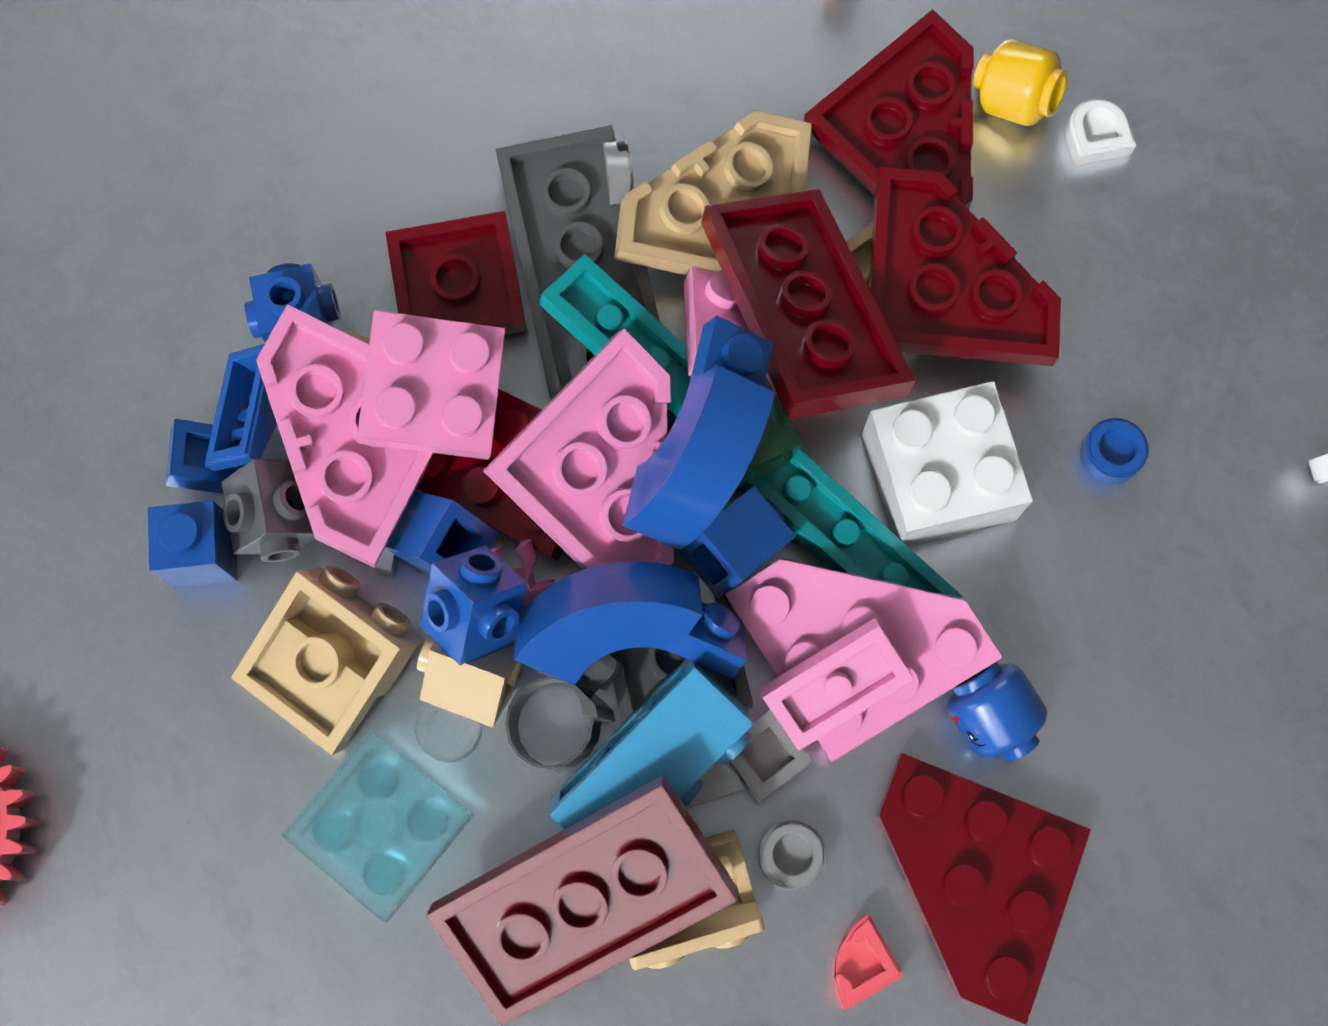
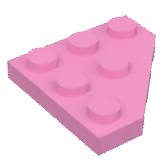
(316, 394)
(582, 455)
(805, 608)

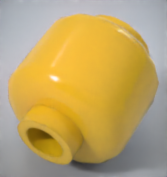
(1020, 82)

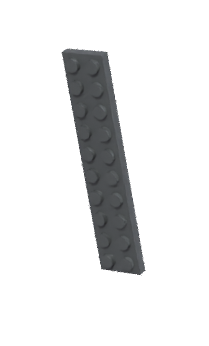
(557, 215)

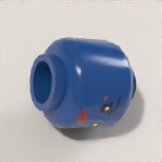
(998, 712)

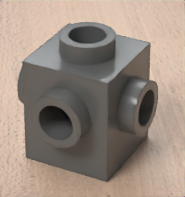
(265, 511)

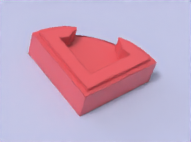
(862, 963)

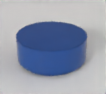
(1114, 450)

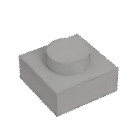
(768, 758)

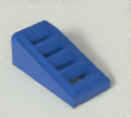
(241, 414)

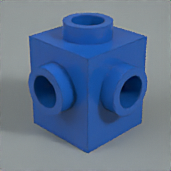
(293, 286)
(472, 604)

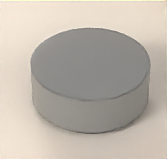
(792, 855)

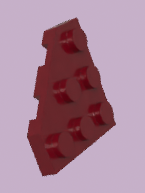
(905, 109)
(953, 279)
(983, 879)

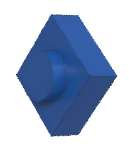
(187, 458)

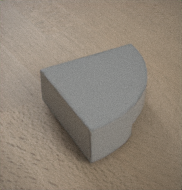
(618, 170)

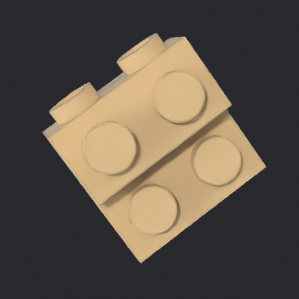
(326, 655)

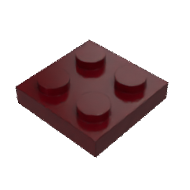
(458, 272)

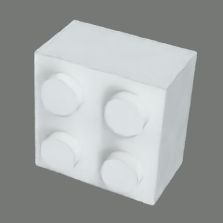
(946, 465)

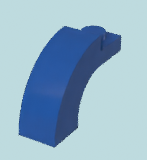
(711, 440)
(623, 609)

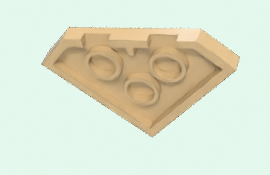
(752, 160)

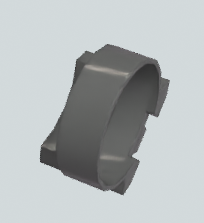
(596, 677)

